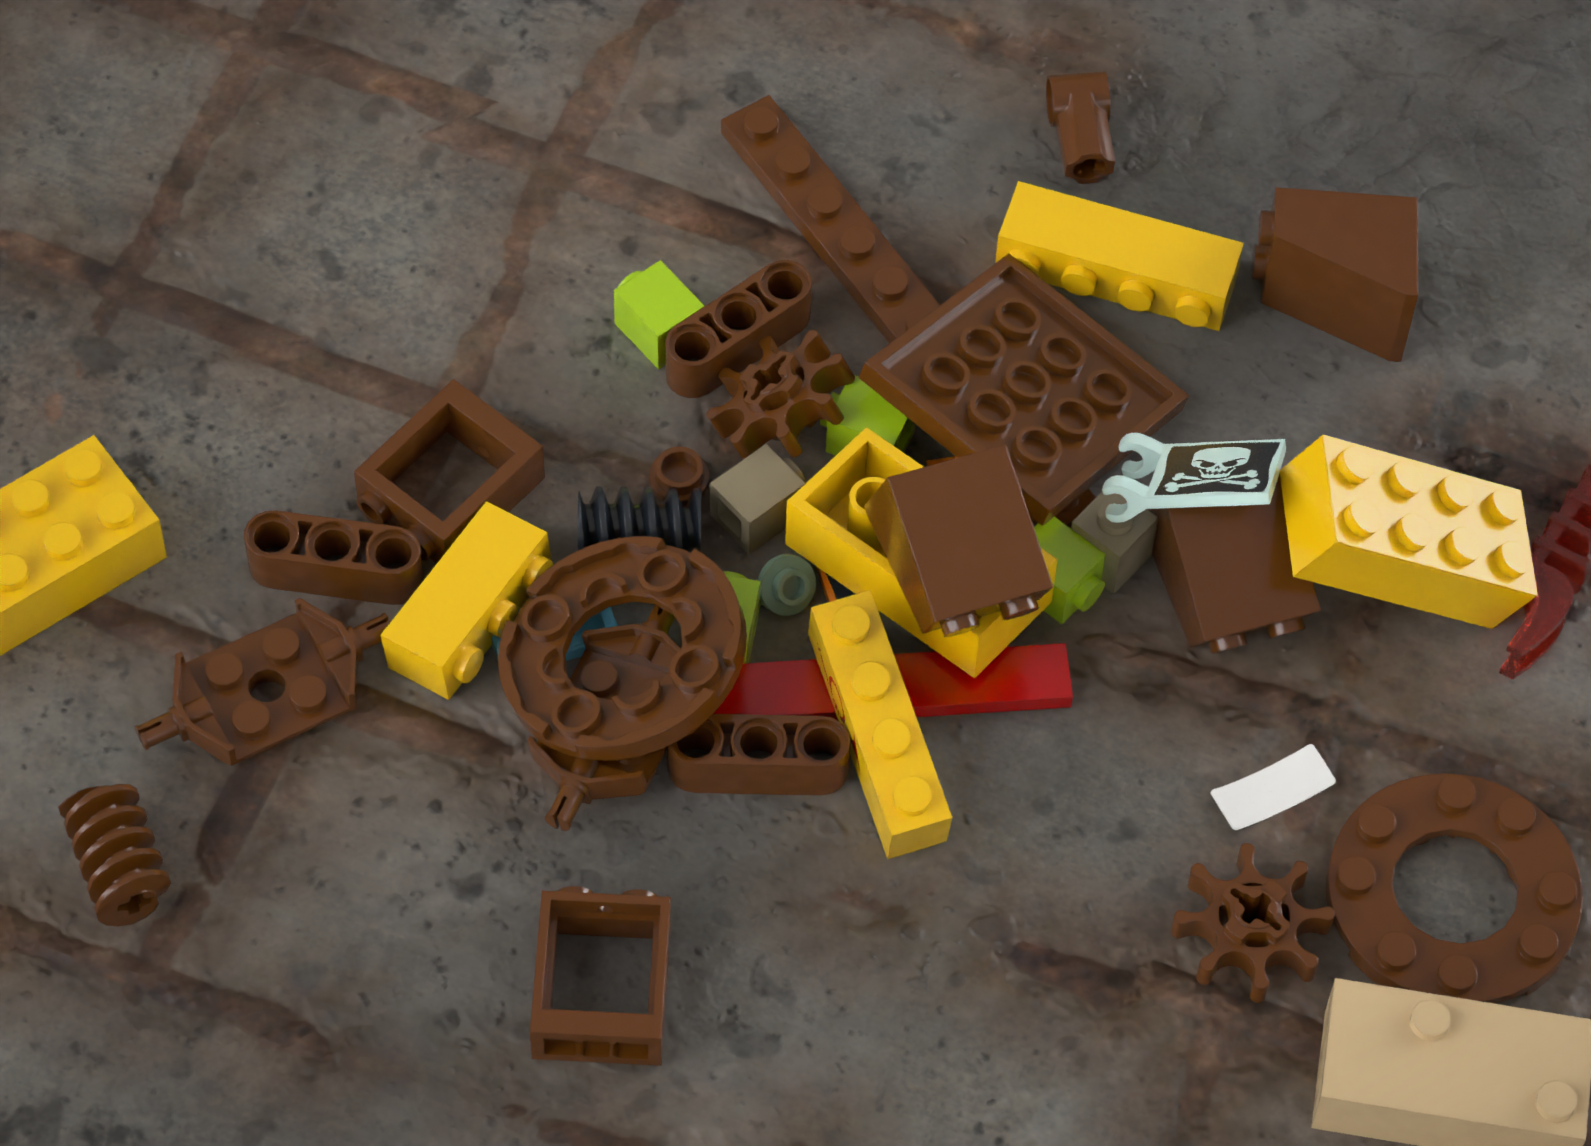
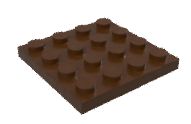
(1026, 372)

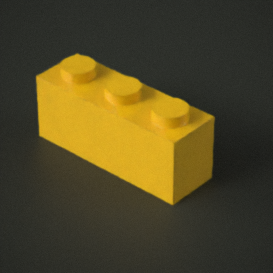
(466, 600)

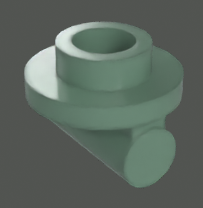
(786, 584)

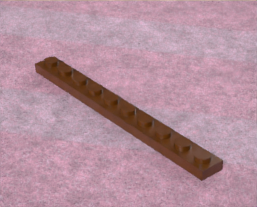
(837, 227)

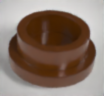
(680, 469)

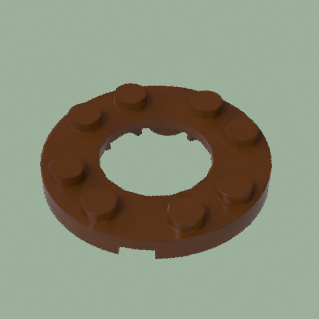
(609, 575)
(1465, 806)

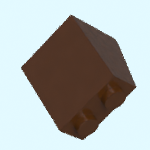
(1342, 264)
(961, 541)
(1231, 572)

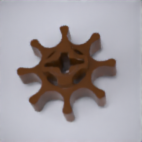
(781, 395)
(1252, 922)

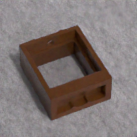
(477, 426)
(596, 1034)

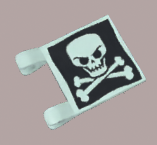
(1194, 475)

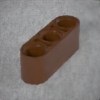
(750, 306)
(312, 538)
(783, 773)

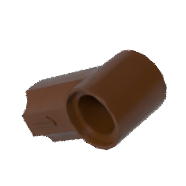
(1082, 112)

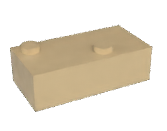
(1450, 1070)

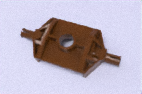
(303, 653)
(614, 663)

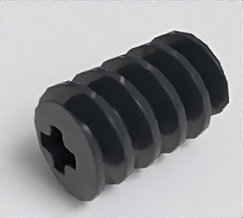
(672, 521)

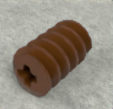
(115, 852)

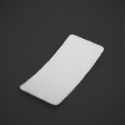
(1274, 788)

